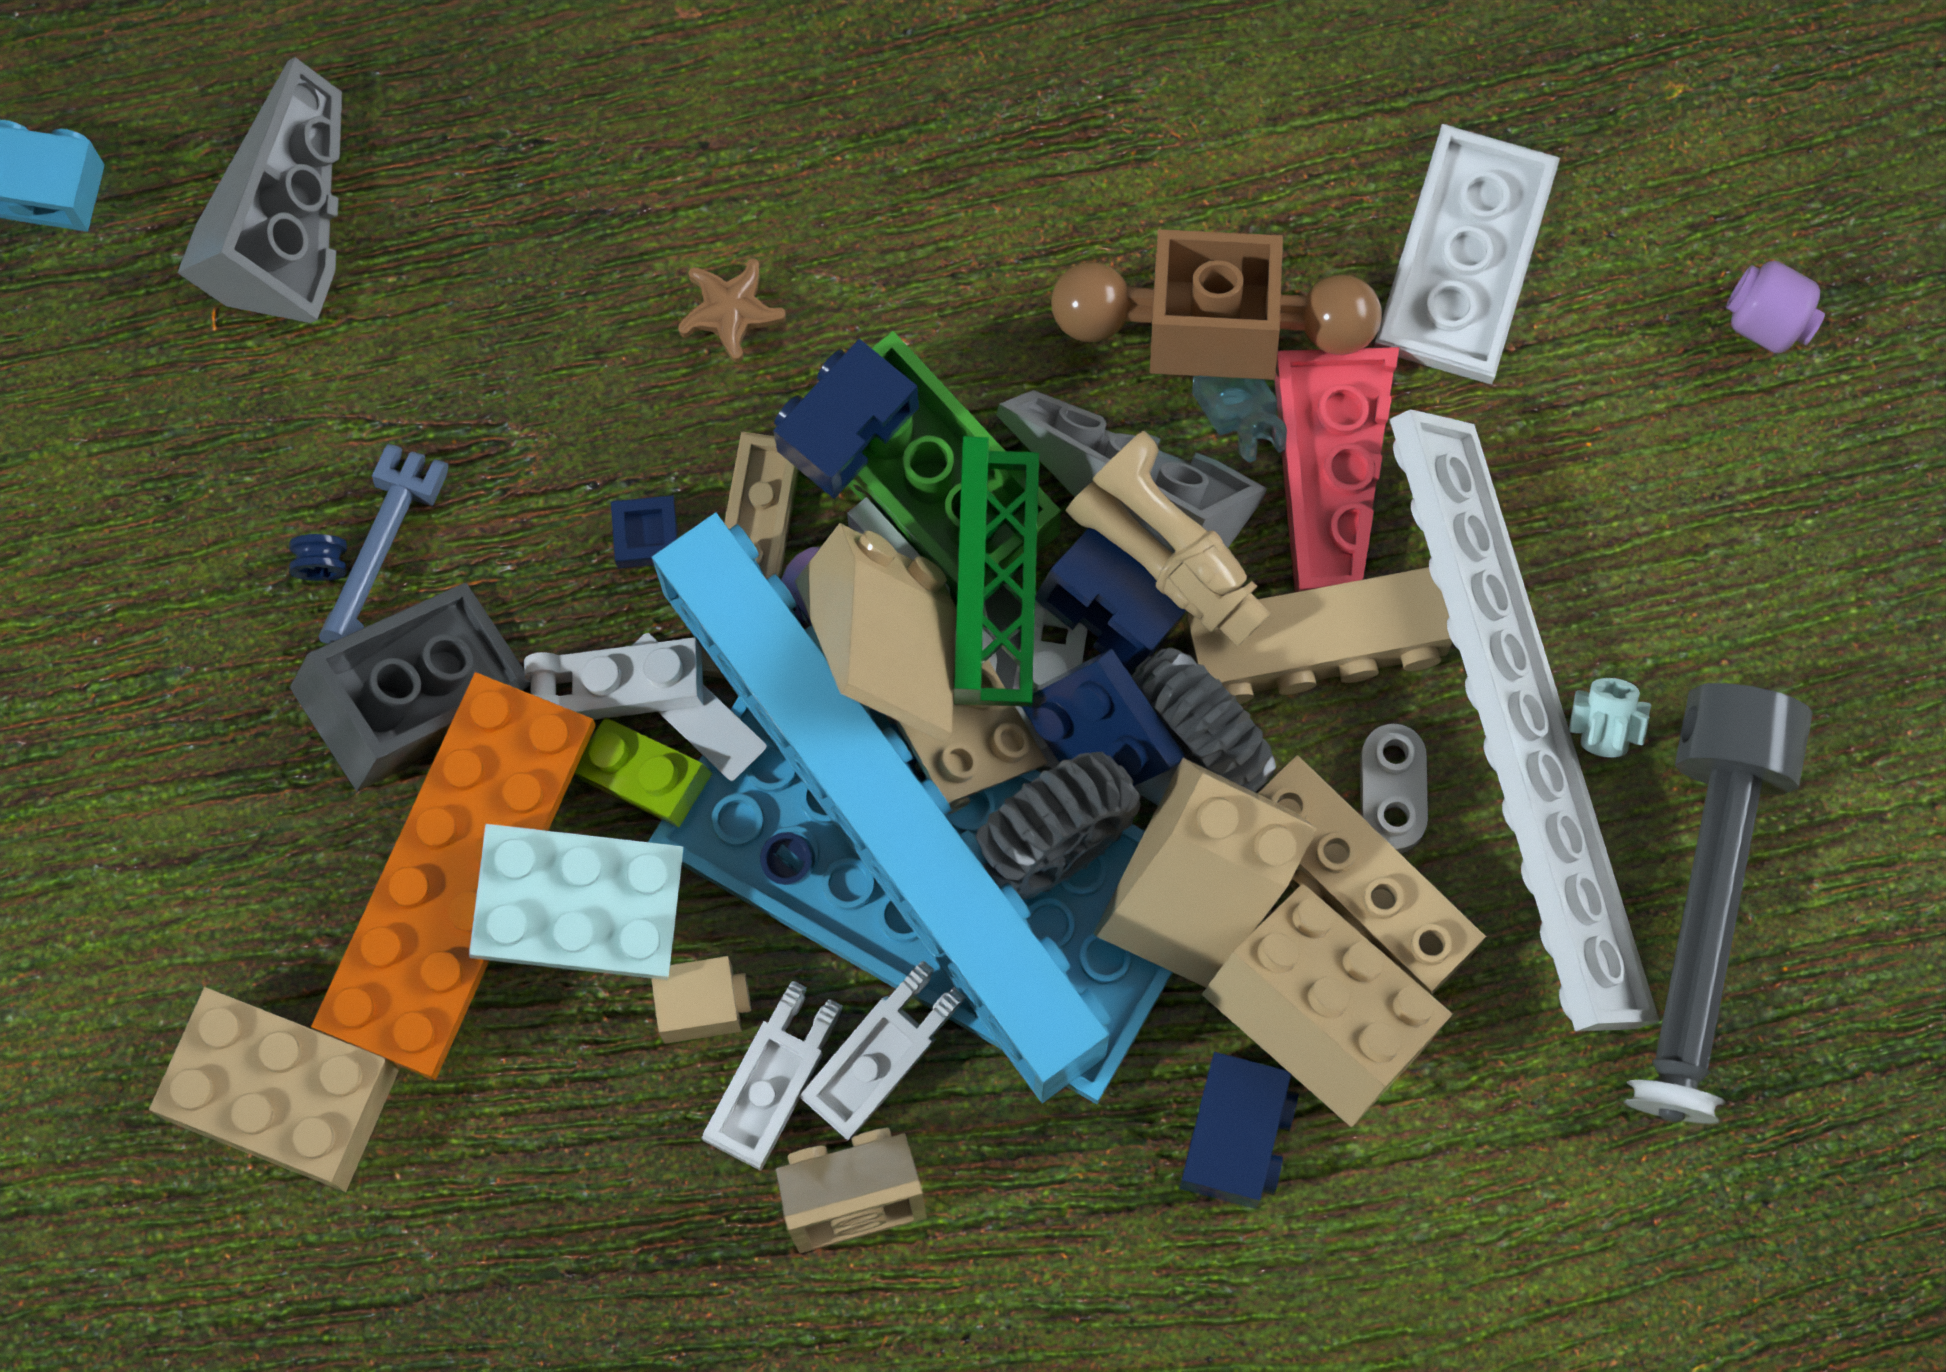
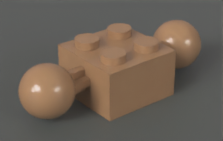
(1216, 306)

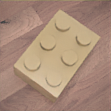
(1326, 1004)
(274, 1089)

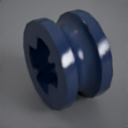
(317, 557)

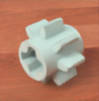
(1609, 717)

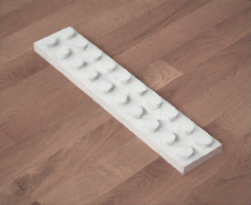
(1523, 725)

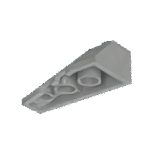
(270, 216)
(1077, 447)

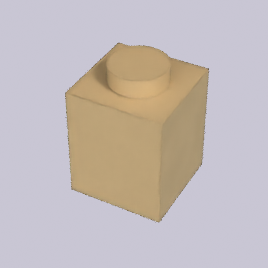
(700, 1000)

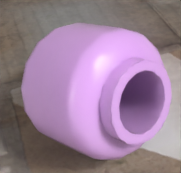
(1775, 307)

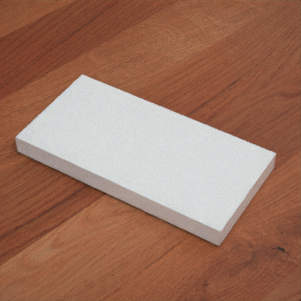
(1467, 253)

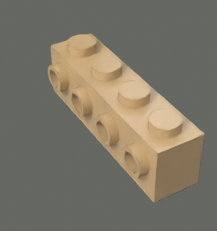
(1373, 882)

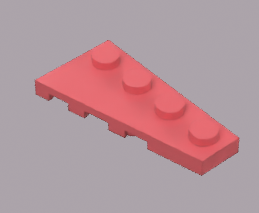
(1332, 457)

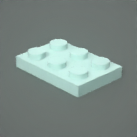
(576, 902)

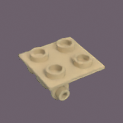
(982, 751)

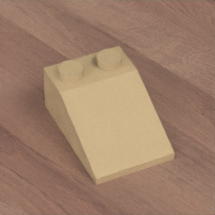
(884, 627)
(1203, 874)
(850, 1190)

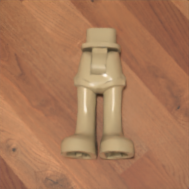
(1201, 571)

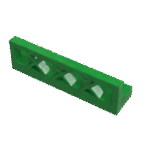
(971, 573)

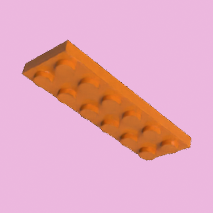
(409, 959)

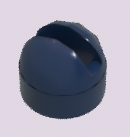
(779, 869)

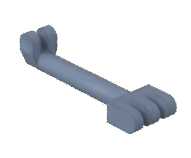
(402, 488)

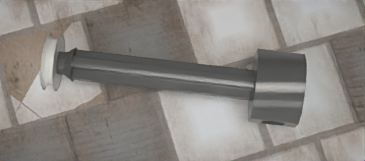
(1742, 747)

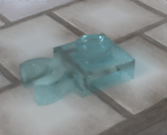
(1241, 407)

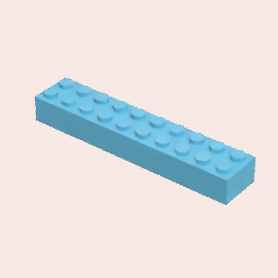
(882, 809)

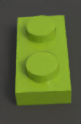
(642, 772)

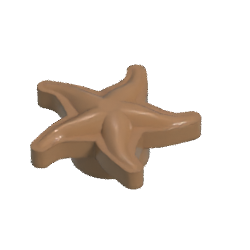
(730, 308)

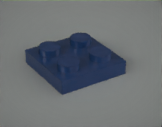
(1104, 711)

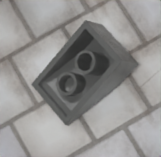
(397, 684)

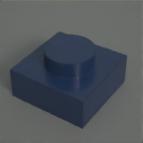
(642, 529)

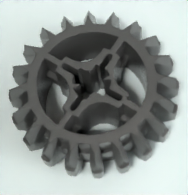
(1205, 719)
(1058, 824)

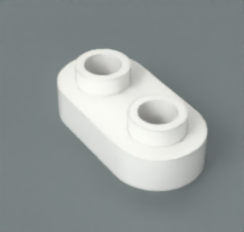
(1395, 785)

